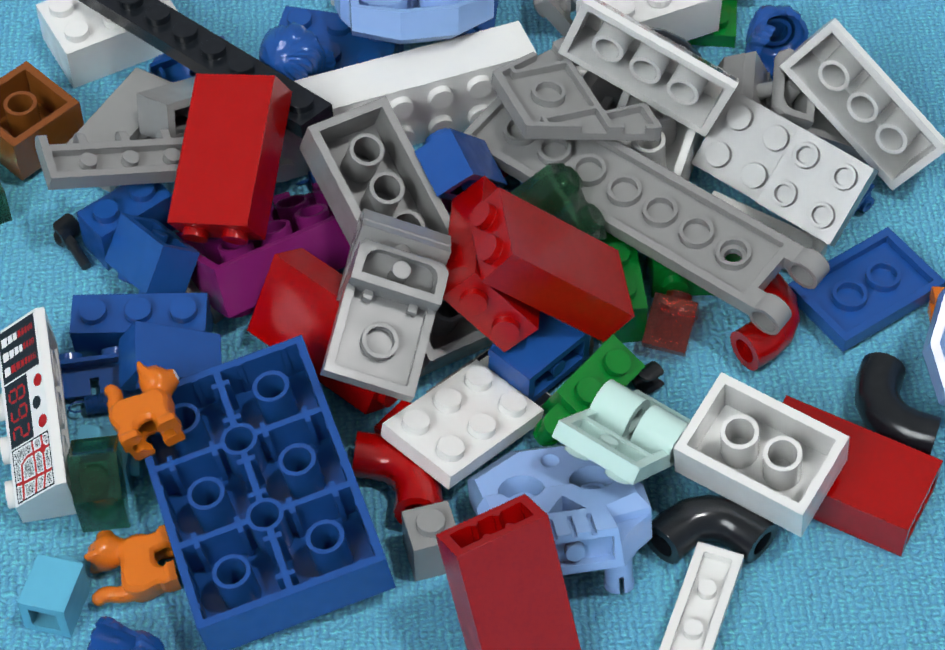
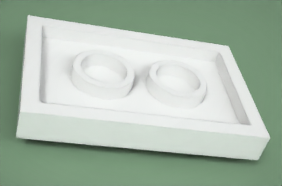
(461, 423)

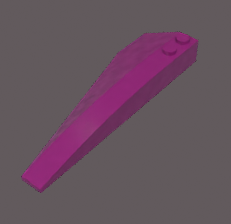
(236, 273)

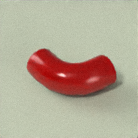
(757, 348)
(382, 462)

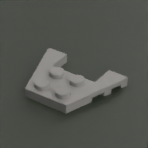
(554, 102)

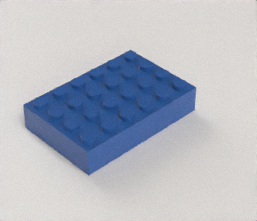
(263, 500)

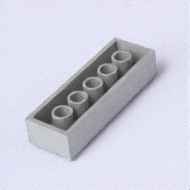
(370, 164)

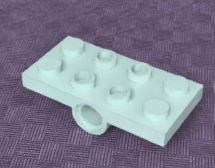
(623, 433)

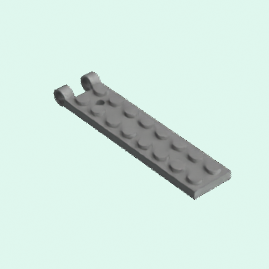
(665, 217)

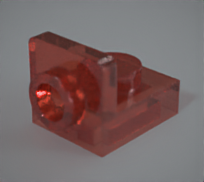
(671, 322)

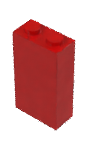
(230, 157)
(550, 265)
(302, 301)
(488, 309)
(879, 486)
(508, 580)

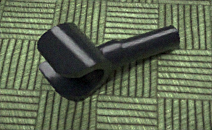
(66, 231)
(647, 379)

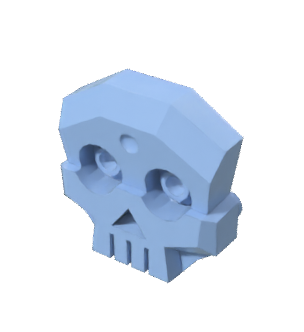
(413, 19)
(590, 515)

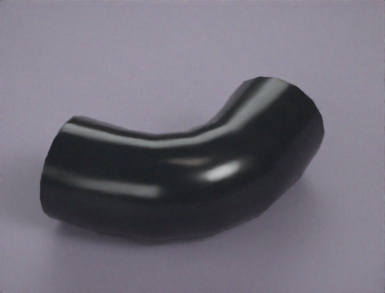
(883, 408)
(709, 520)

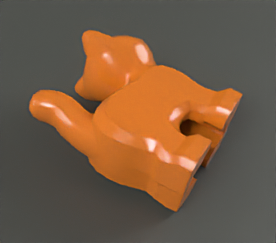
(147, 412)
(140, 572)

